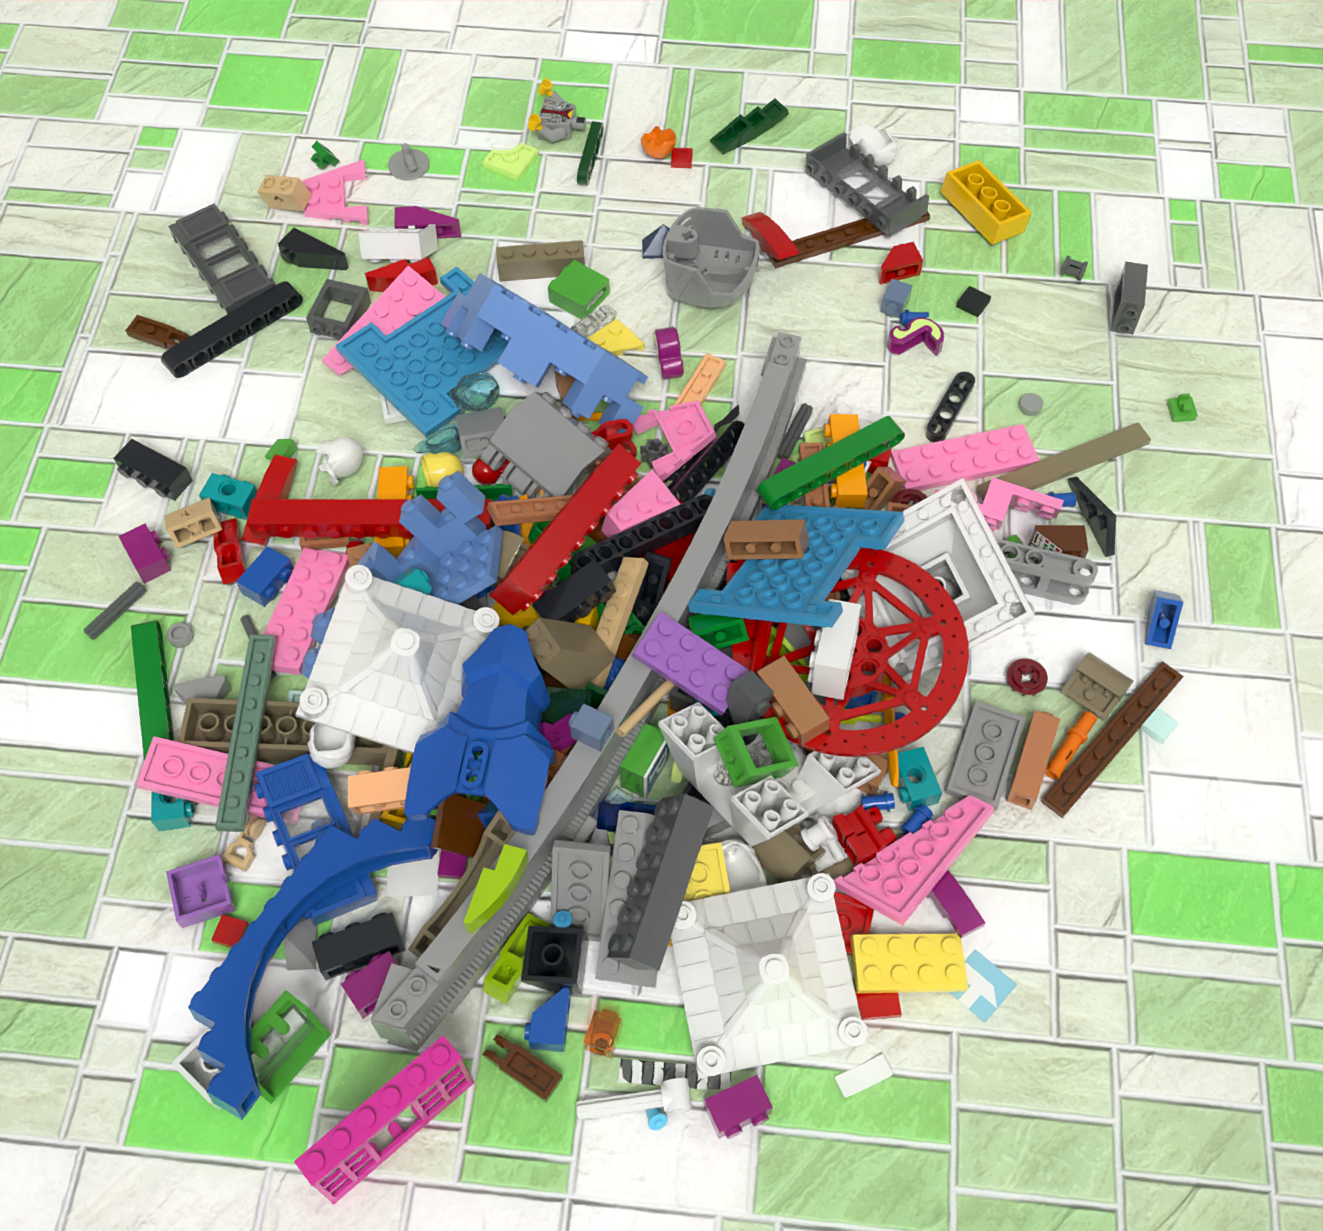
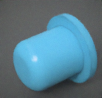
(656, 1119)

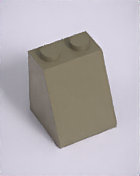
(568, 651)

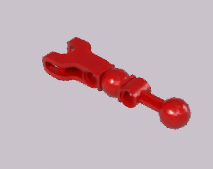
(486, 476)

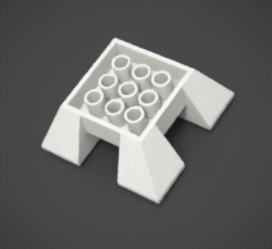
(771, 804)

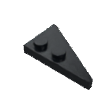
(1097, 514)

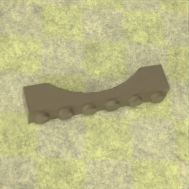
(490, 847)

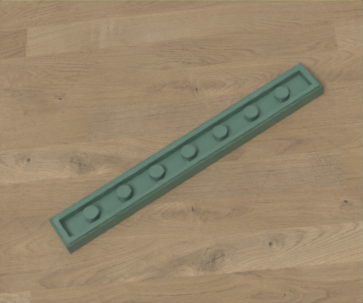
(246, 734)

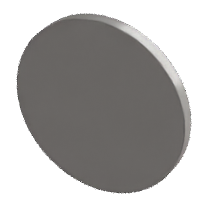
(408, 163)

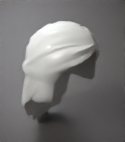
(874, 142)
(330, 746)
(742, 866)

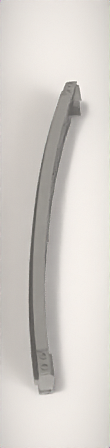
(420, 998)

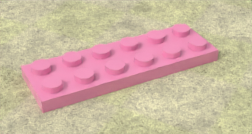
(964, 457)
(307, 594)
(191, 773)

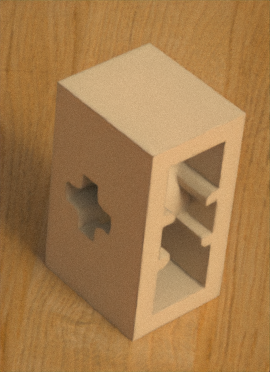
(284, 193)
(193, 522)

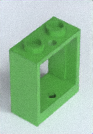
(742, 770)

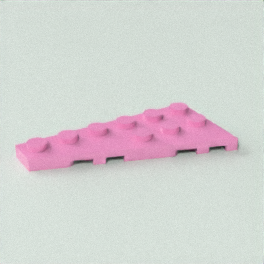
(396, 306)

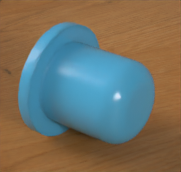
(562, 919)

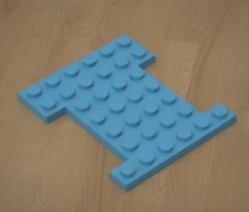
(421, 361)
(797, 587)

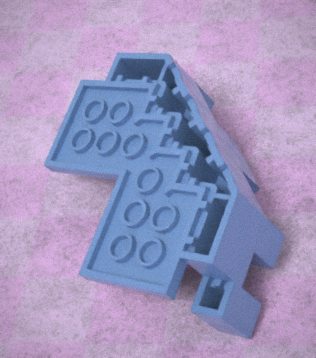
(540, 341)
(446, 545)

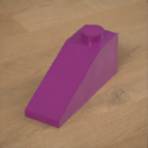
(413, 215)

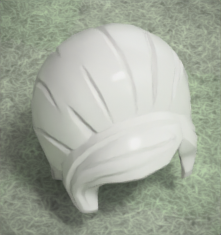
(341, 458)

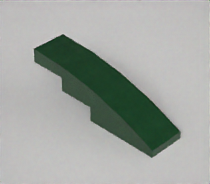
(751, 126)

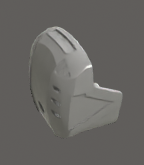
(695, 273)

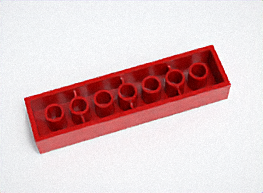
(566, 531)

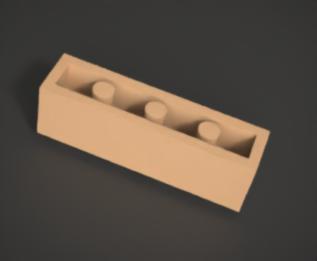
(378, 790)

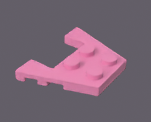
(329, 194)
(685, 430)

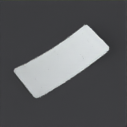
(863, 1076)

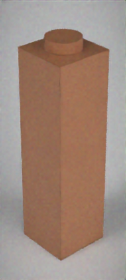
(1033, 759)

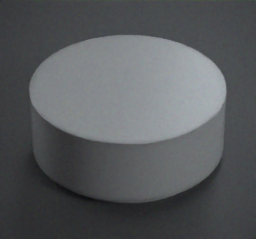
(1031, 404)
(180, 635)

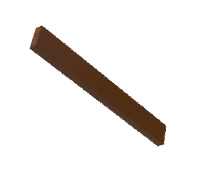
(834, 239)
(1111, 740)

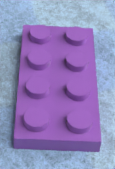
(689, 662)

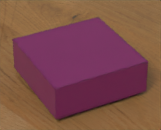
(452, 865)

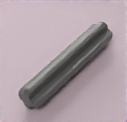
(795, 431)
(114, 610)

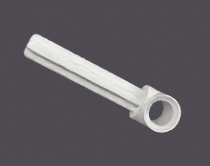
(672, 1096)

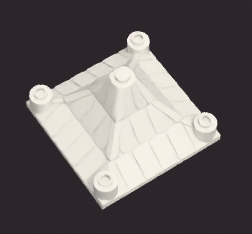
(960, 551)
(391, 661)
(765, 976)

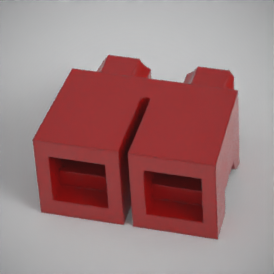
(860, 836)

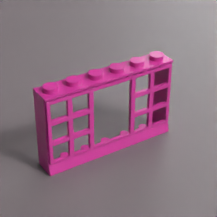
(377, 1113)

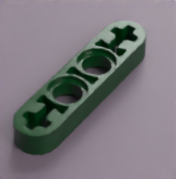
(590, 153)

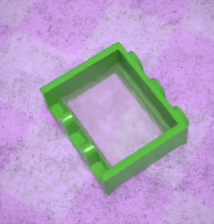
(284, 1044)

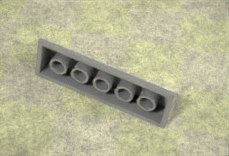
(627, 848)

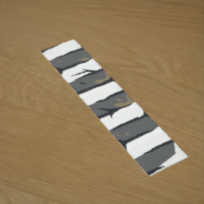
(657, 1072)

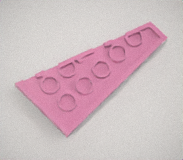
(913, 865)

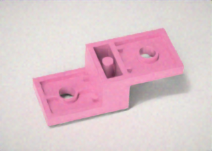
(1002, 494)

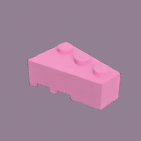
(641, 503)

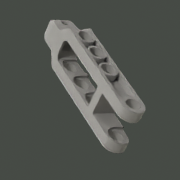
(1053, 575)

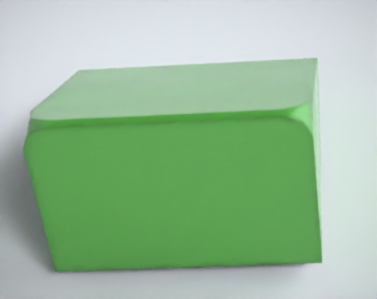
(282, 447)

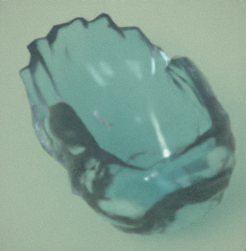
(475, 392)

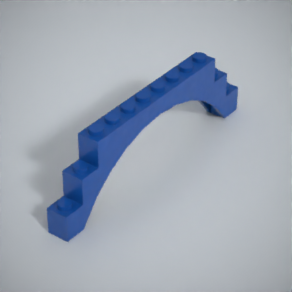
(231, 991)

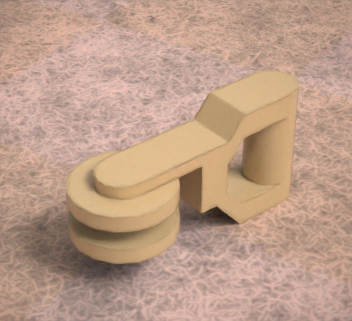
(253, 828)

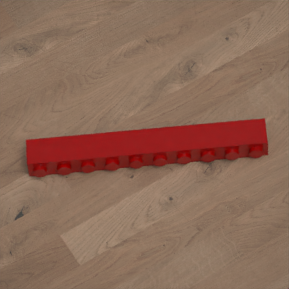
(335, 518)

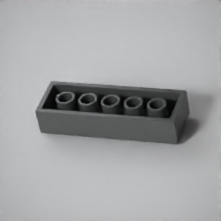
(660, 882)

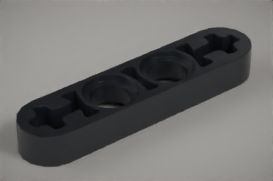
(953, 408)

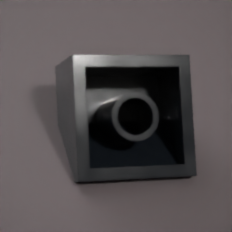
(555, 958)

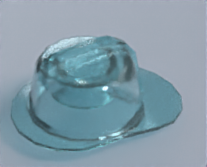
(443, 440)

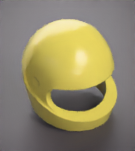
(438, 466)

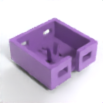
(188, 890)

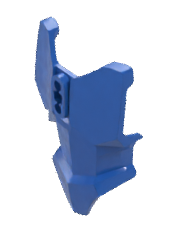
(497, 716)

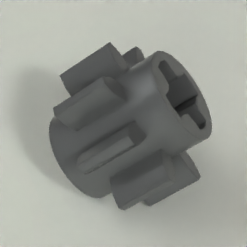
(652, 451)

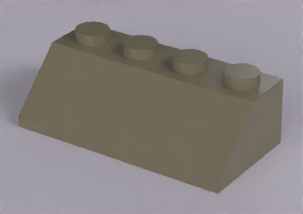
(537, 259)

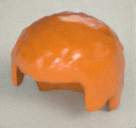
(658, 142)

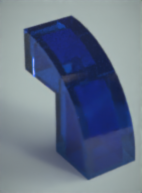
(609, 811)

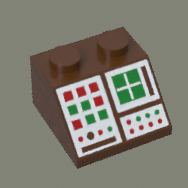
(1061, 539)

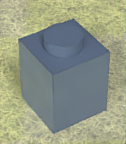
(896, 298)
(591, 727)

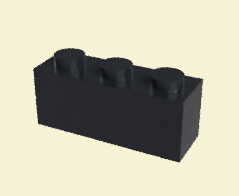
(152, 470)
(576, 595)
(357, 945)

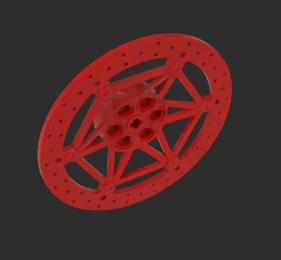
(941, 697)

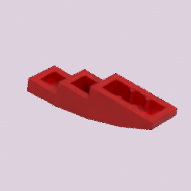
(770, 235)
(274, 485)

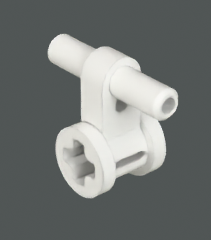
(822, 834)

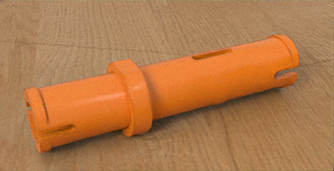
(1075, 737)

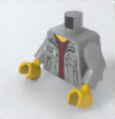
(556, 116)

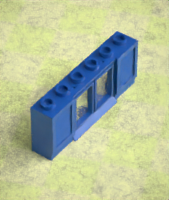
(302, 808)

